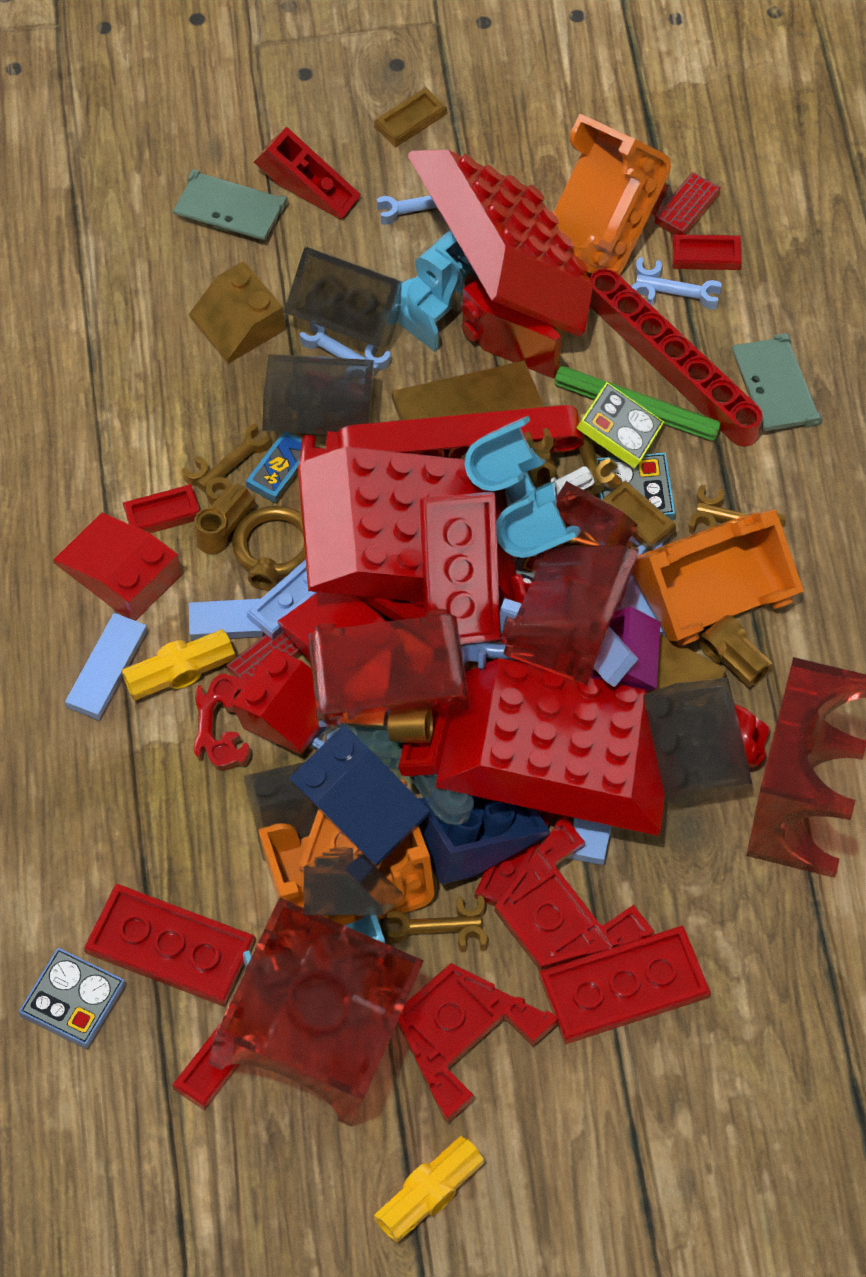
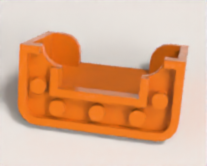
(609, 194)
(718, 574)
(405, 867)

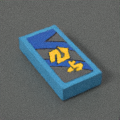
(277, 468)

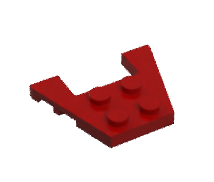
(549, 914)
(454, 1016)

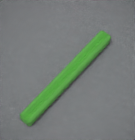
(669, 413)

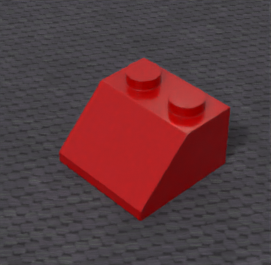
(279, 702)

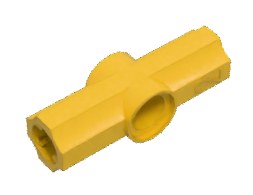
(178, 664)
(429, 1189)

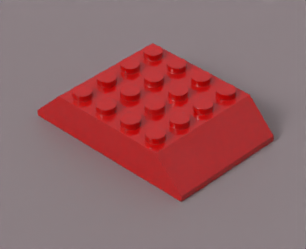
(509, 239)
(367, 525)
(555, 746)

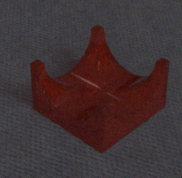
(789, 783)
(317, 1006)

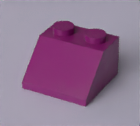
(642, 637)

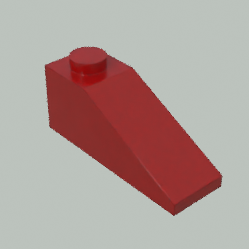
(306, 174)

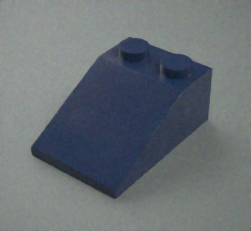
(359, 795)
(487, 838)

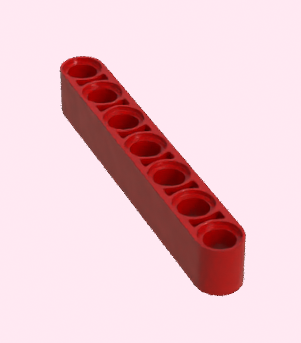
(678, 371)
(455, 434)

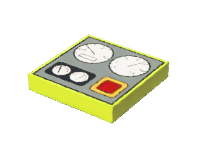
(620, 425)

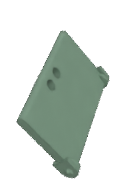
(248, 209)
(780, 384)

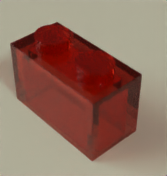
(594, 516)

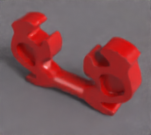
(222, 752)

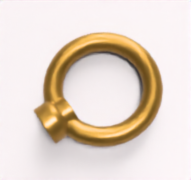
(265, 571)

